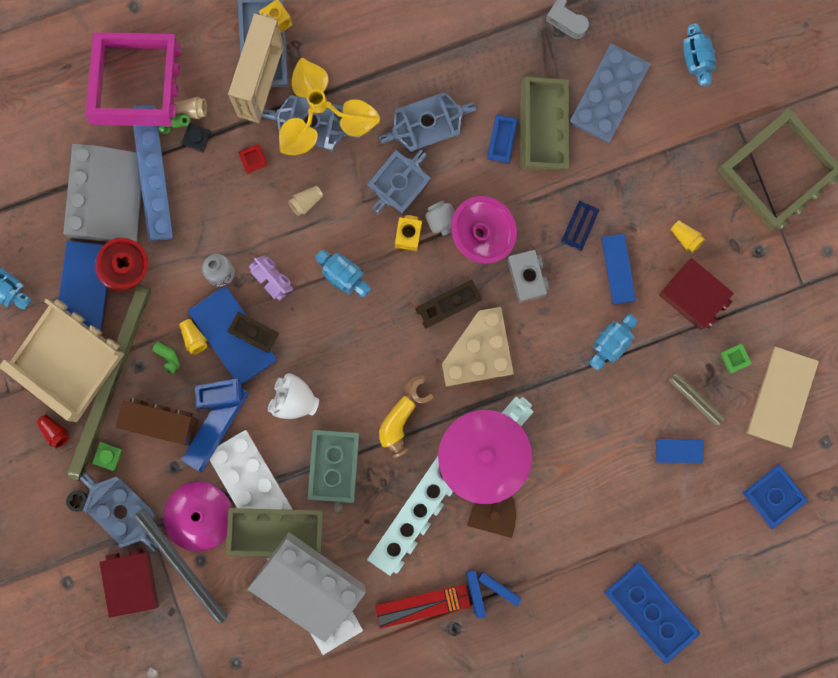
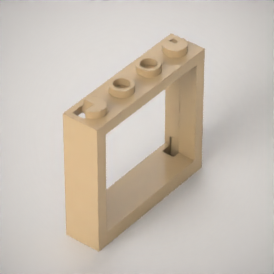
(256, 68)

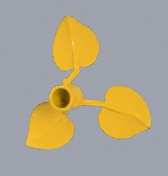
(310, 83)

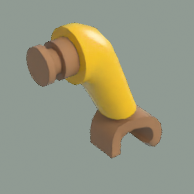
(392, 427)

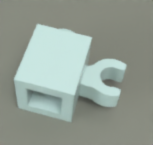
(519, 410)

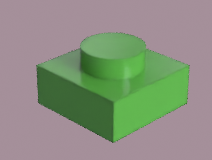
(735, 358)
(107, 456)

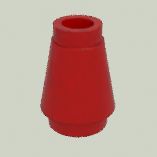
(52, 431)

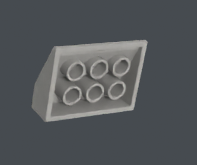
(102, 194)
(307, 587)

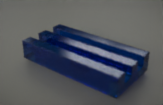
(572, 243)

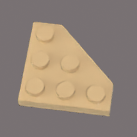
(480, 351)

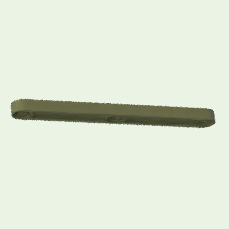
(107, 391)

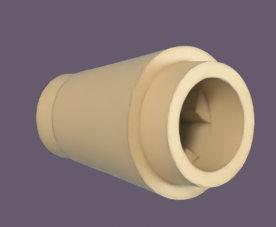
(192, 107)
(305, 200)

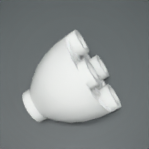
(292, 398)

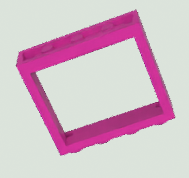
(132, 117)

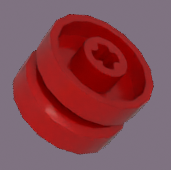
(123, 251)

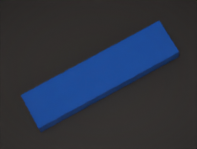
(211, 434)

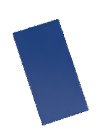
(80, 284)
(214, 319)
(652, 613)

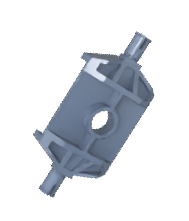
(328, 122)
(413, 135)
(101, 506)

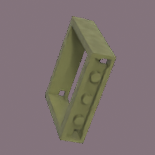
(749, 197)

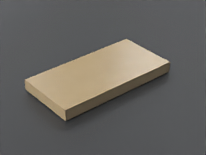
(782, 397)

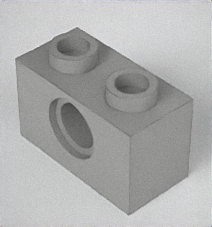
(527, 262)

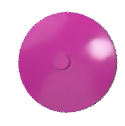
(485, 457)

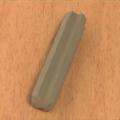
(697, 399)

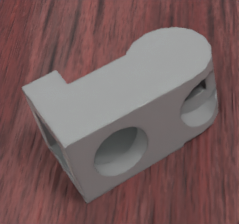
(567, 21)

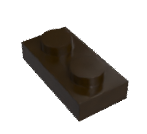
(253, 332)

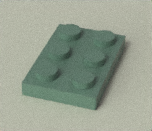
(333, 466)

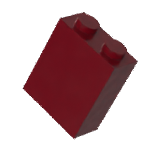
(697, 295)
(128, 583)

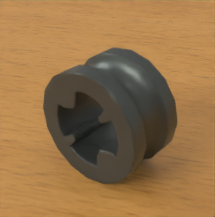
(71, 497)

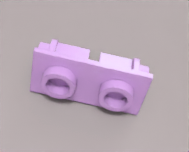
(278, 284)

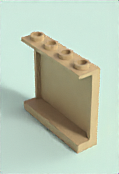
(63, 361)

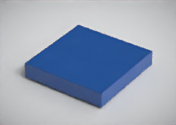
(775, 496)

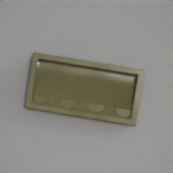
(544, 124)
(260, 531)

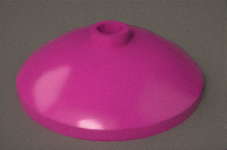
(492, 221)
(213, 510)

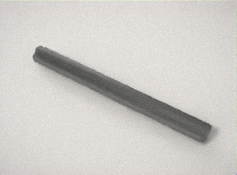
(180, 566)

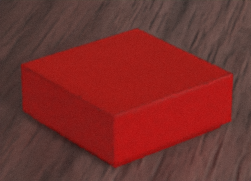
(253, 158)

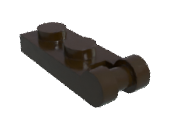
(449, 303)

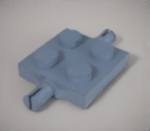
(399, 182)

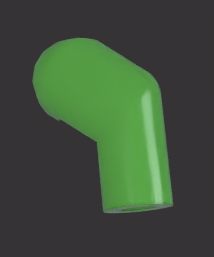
(178, 121)
(169, 354)

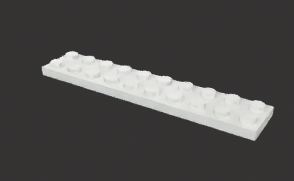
(255, 487)

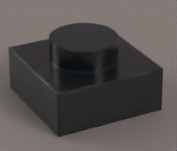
(196, 137)

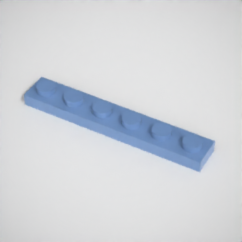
(152, 181)

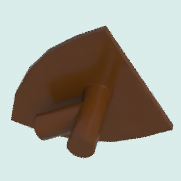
(494, 517)

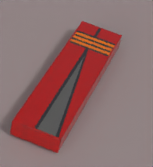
(422, 606)

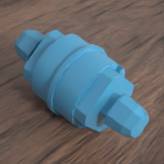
(699, 55)
(343, 273)
(11, 291)
(613, 341)

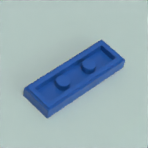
(618, 269)

